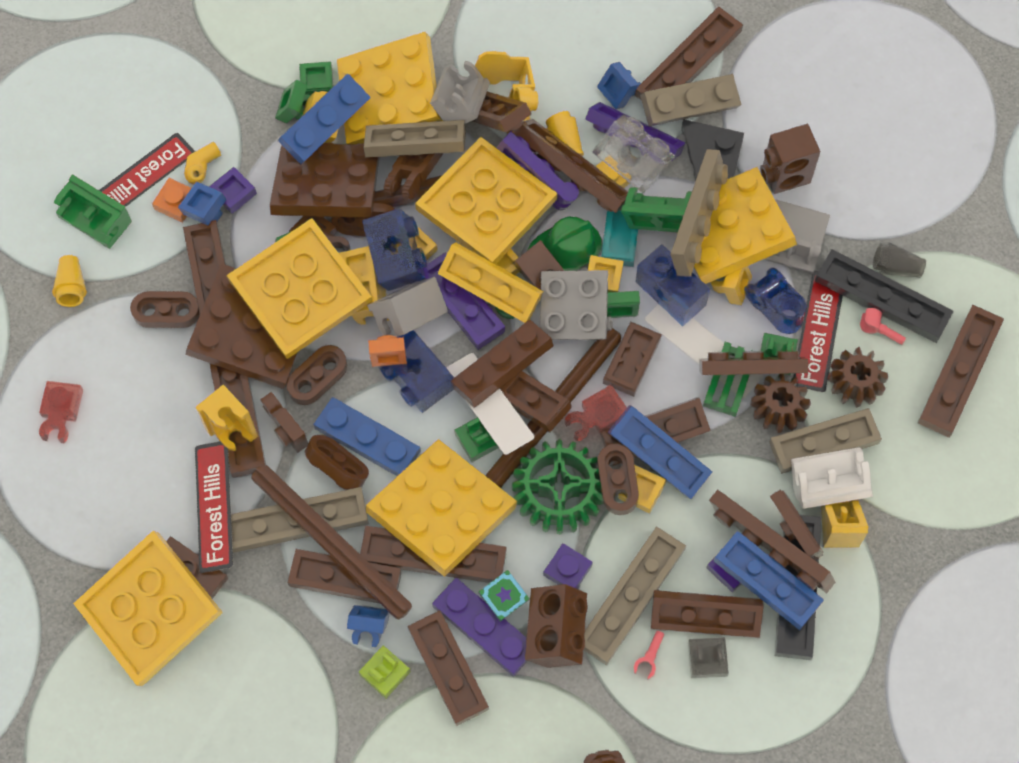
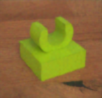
(384, 671)

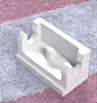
(831, 478)

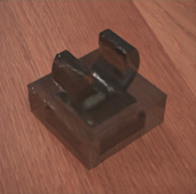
(708, 657)

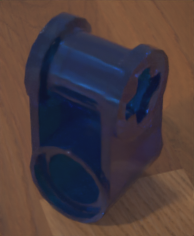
(774, 295)

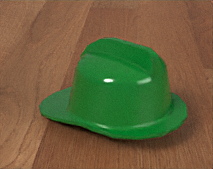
(571, 242)

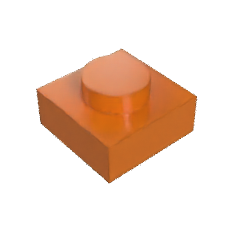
(170, 198)
(387, 351)

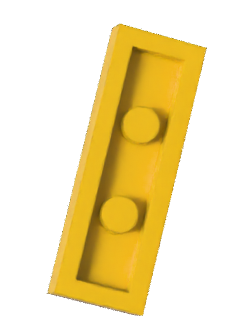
(490, 282)

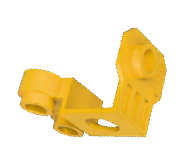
(501, 66)

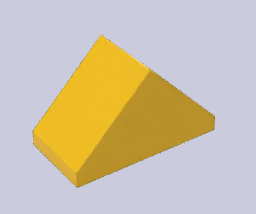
(843, 525)

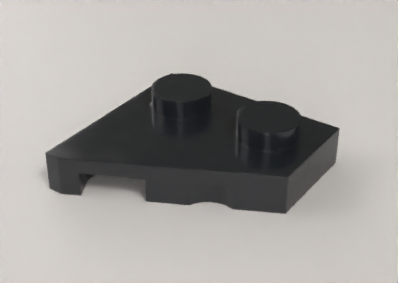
(703, 137)

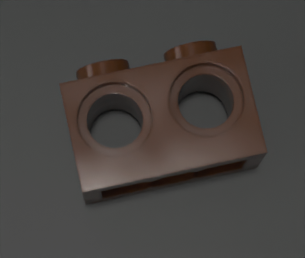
(790, 159)
(556, 626)

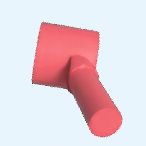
(872, 324)
(650, 655)

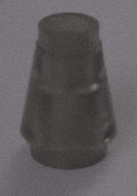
(897, 261)

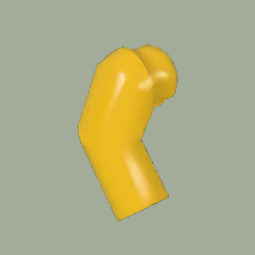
(197, 162)

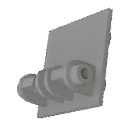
(809, 231)
(575, 305)

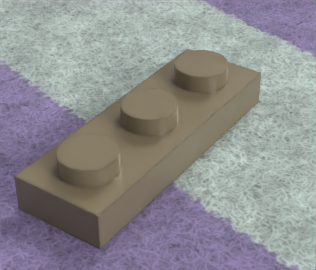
(690, 100)
(415, 138)
(833, 435)

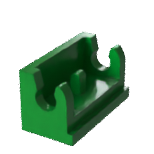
(92, 211)
(654, 212)

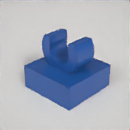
(618, 85)
(203, 204)
(367, 620)

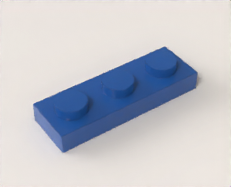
(324, 119)
(366, 437)
(660, 452)
(768, 580)

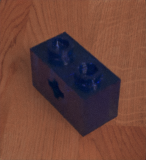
(382, 236)
(678, 295)
(427, 386)

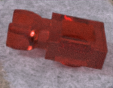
(59, 404)
(599, 411)

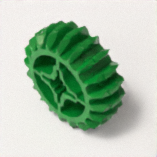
(545, 486)

